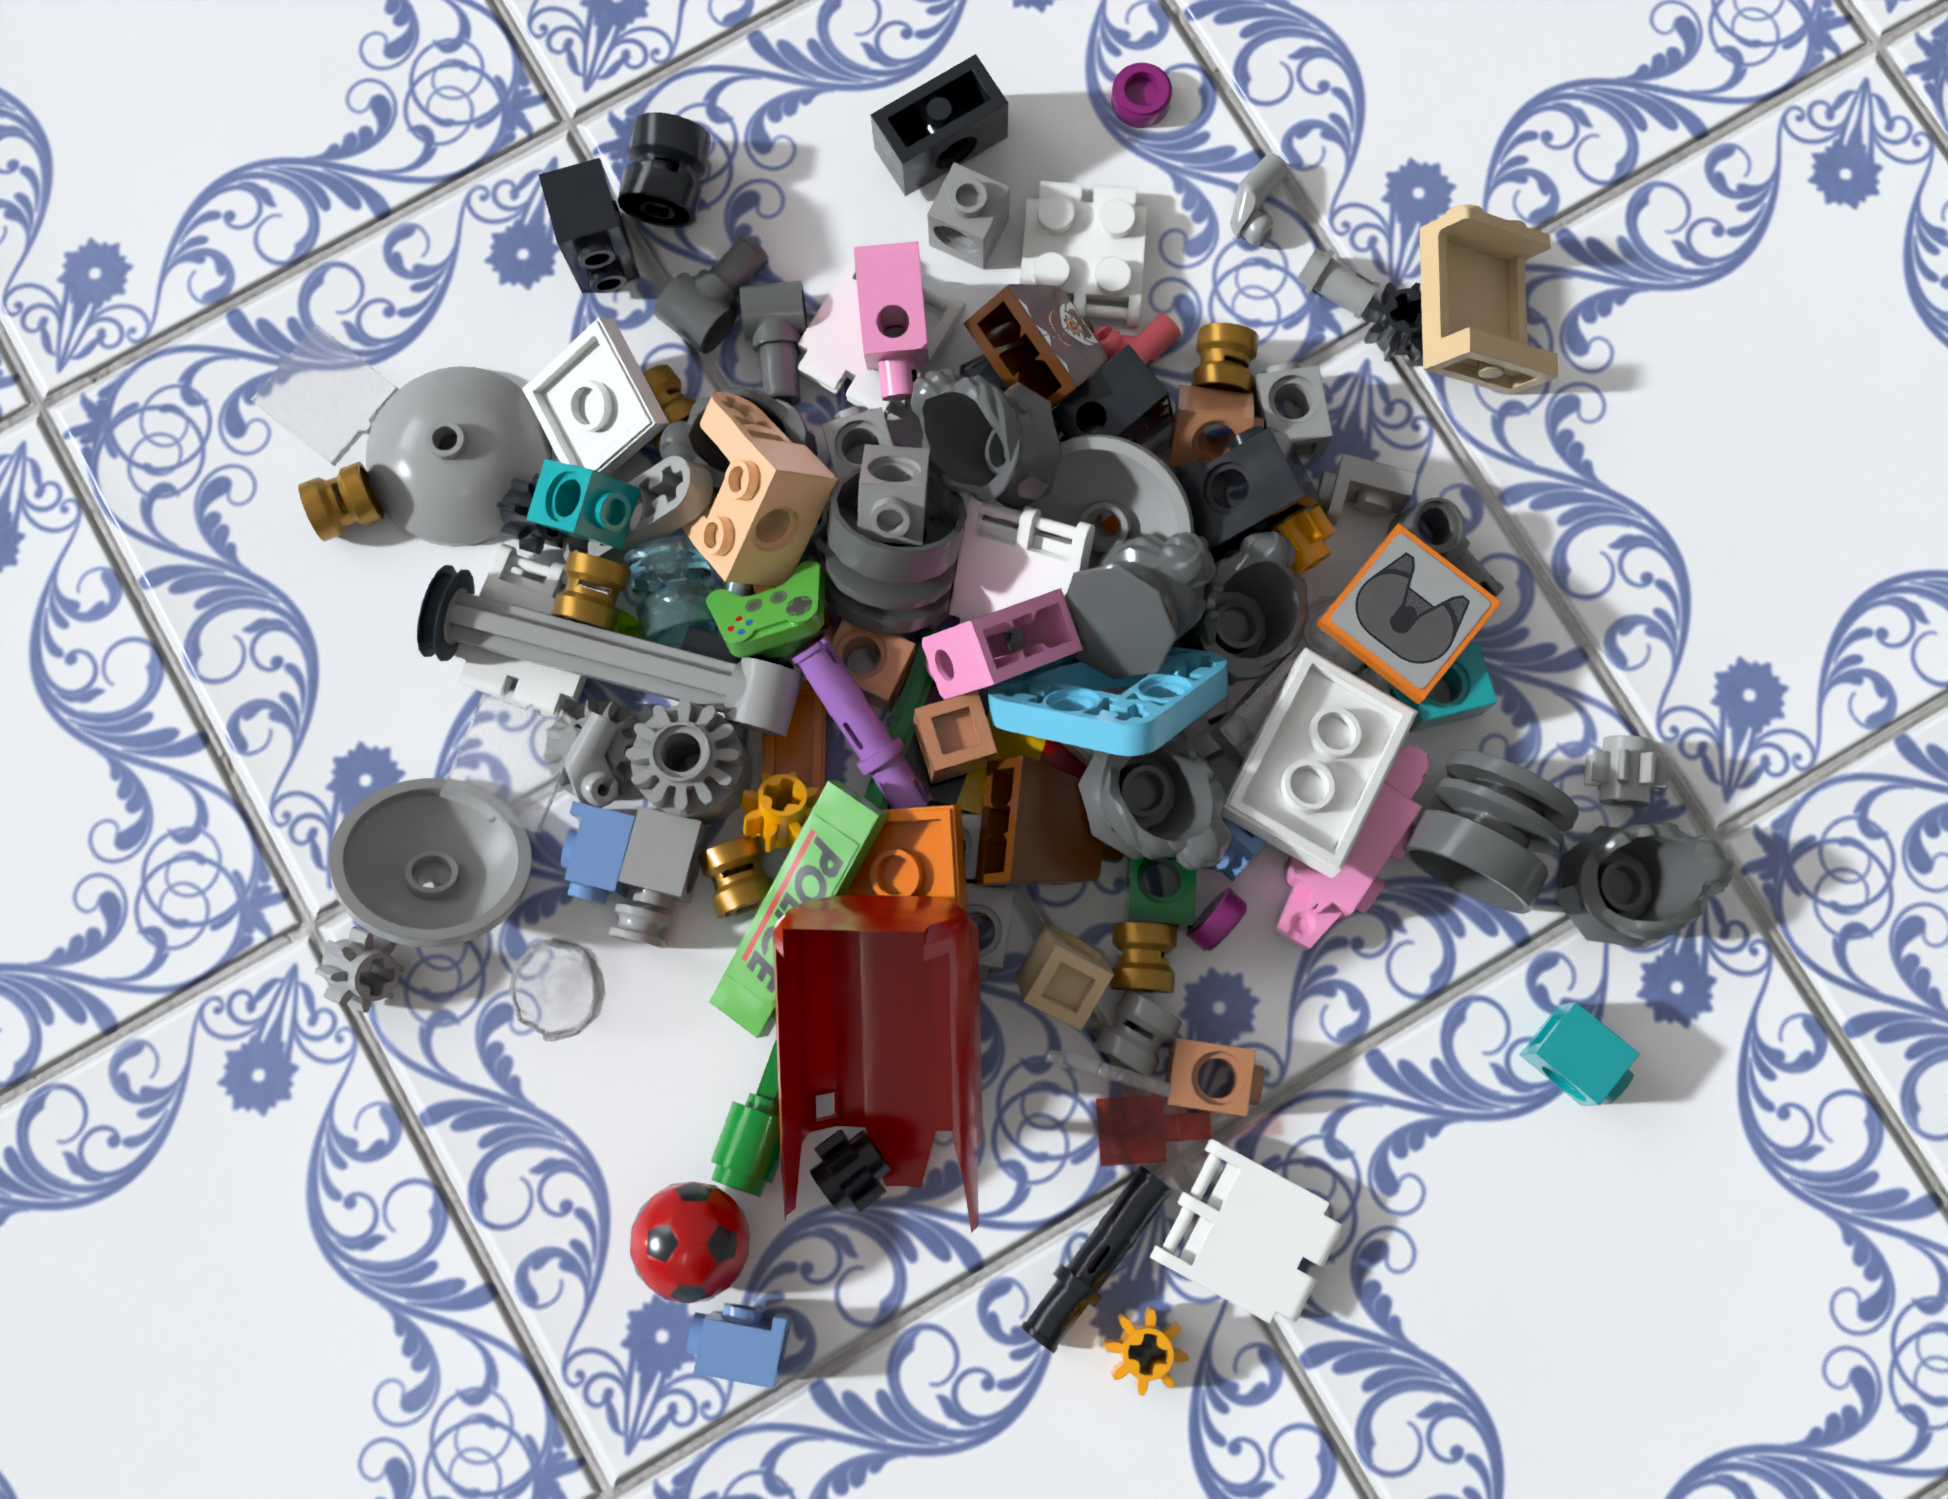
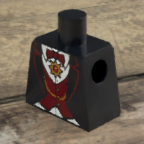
(1120, 397)

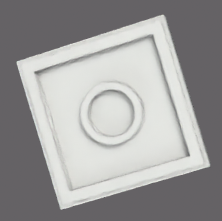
(595, 401)

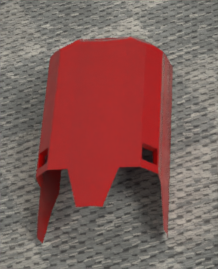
(887, 1016)

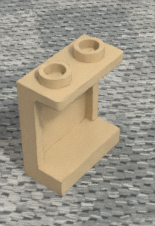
(1478, 300)

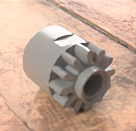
(708, 789)

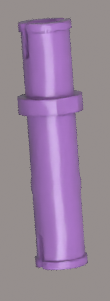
(847, 705)

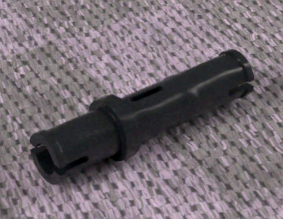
(1096, 1259)

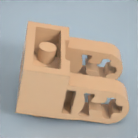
(767, 500)

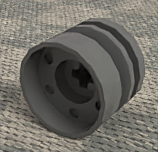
(891, 583)
(1492, 826)

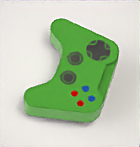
(774, 619)

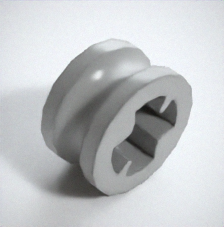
(640, 925)

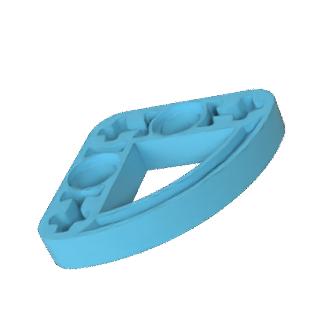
(1065, 707)

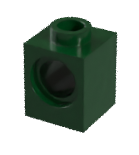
(1145, 907)

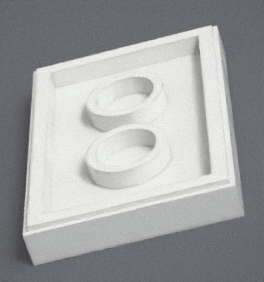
(1318, 763)

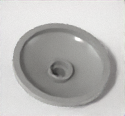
(1116, 478)
(455, 491)
(416, 837)

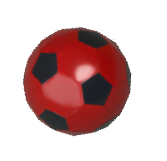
(689, 1242)

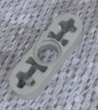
(661, 510)

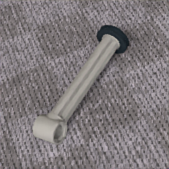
(748, 693)

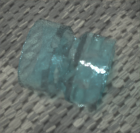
(671, 581)

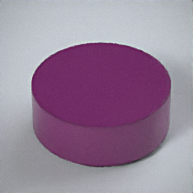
(1141, 95)
(1217, 920)

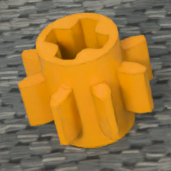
(1308, 535)
(778, 809)
(1157, 1365)

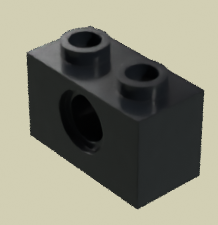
(940, 124)
(589, 226)
(1275, 493)

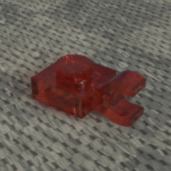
(1136, 1130)

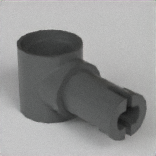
(704, 305)
(774, 323)
(1448, 538)

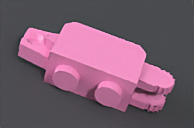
(1321, 900)

